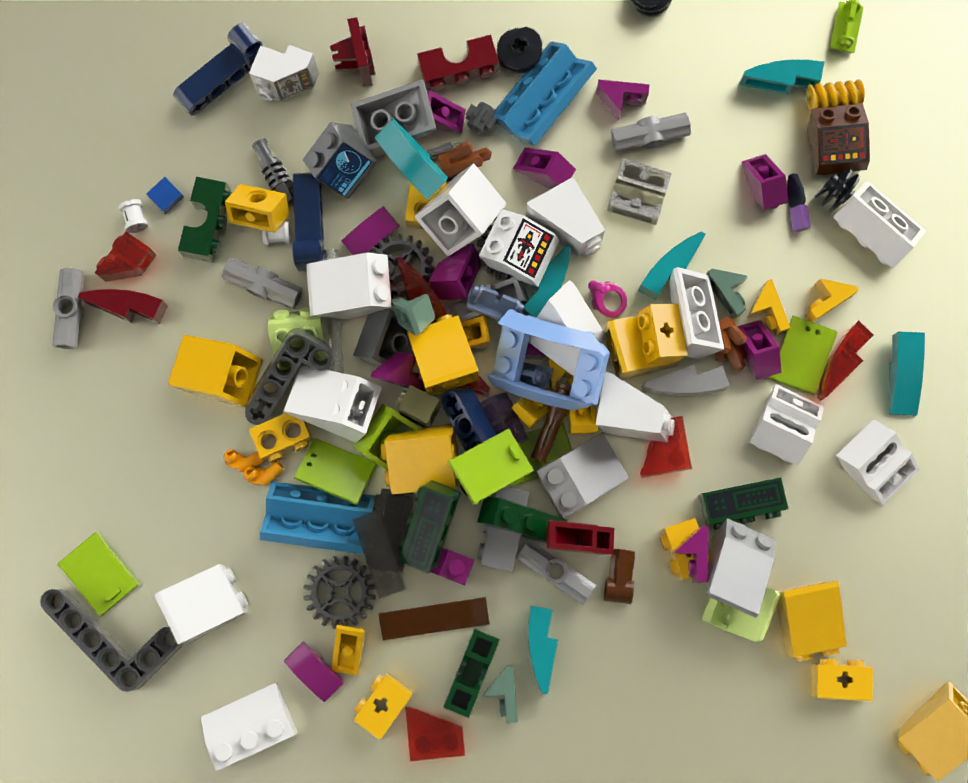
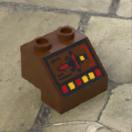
(839, 138)

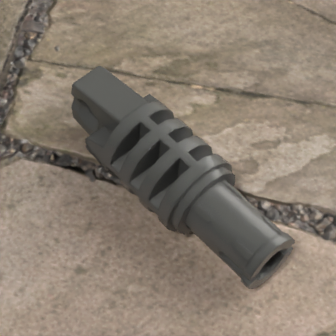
(273, 170)

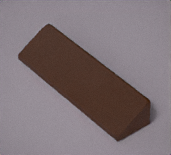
(434, 618)

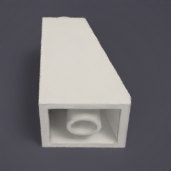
(461, 210)
(569, 217)
(349, 286)
(568, 310)
(631, 413)
(201, 604)

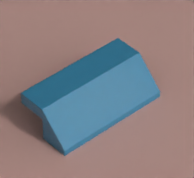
(543, 93)
(312, 518)

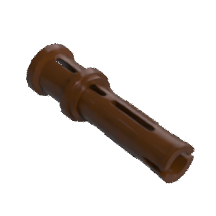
(541, 452)

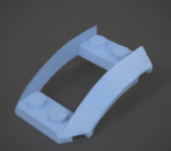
(512, 351)

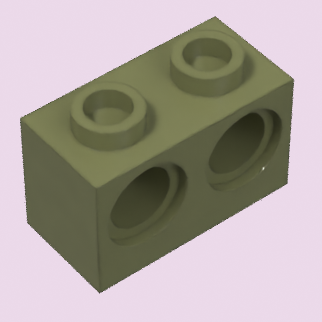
(418, 406)

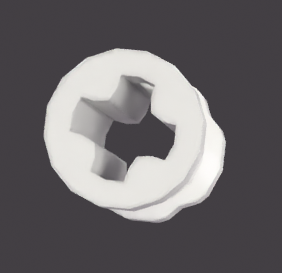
(133, 216)
(283, 234)

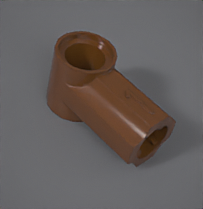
(619, 584)

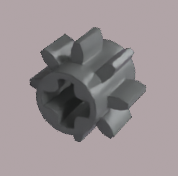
(481, 118)

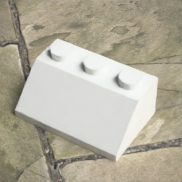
(879, 225)
(697, 312)
(247, 726)

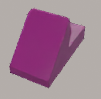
(614, 92)
(398, 371)
(698, 547)

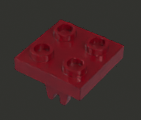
(355, 53)

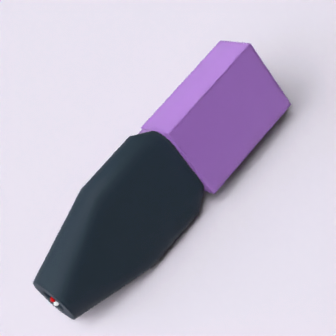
(796, 200)

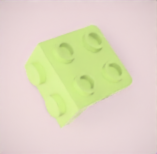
(283, 321)
(740, 623)

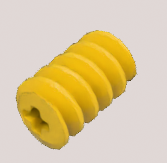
(836, 94)

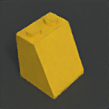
(625, 349)
(444, 355)
(215, 370)
(420, 457)
(812, 620)
(938, 733)

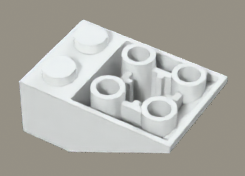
(333, 401)

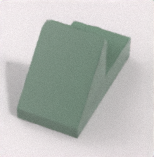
(723, 285)
(413, 314)
(505, 686)

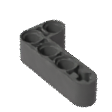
(282, 378)

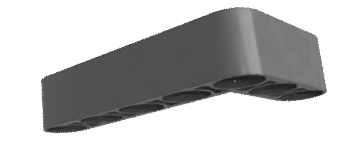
(107, 643)

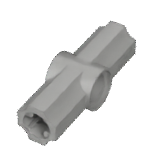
(650, 132)
(262, 283)
(67, 325)
(570, 582)

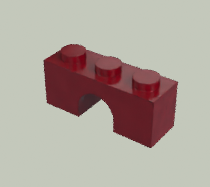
(440, 72)

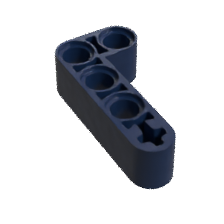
(220, 71)
(308, 220)
(467, 418)

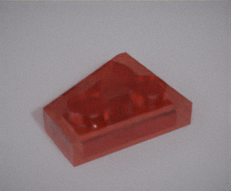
(669, 455)
(432, 736)

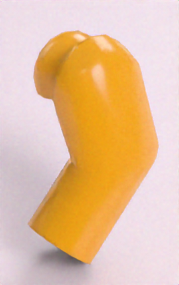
(240, 462)
(263, 476)

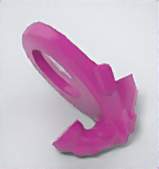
(598, 292)

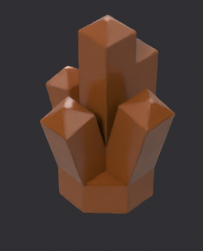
(461, 158)
(732, 341)

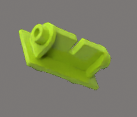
(847, 26)

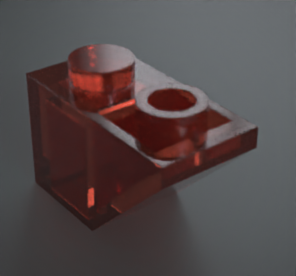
(125, 260)

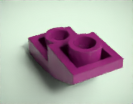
(370, 231)
(313, 672)

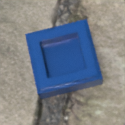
(165, 195)

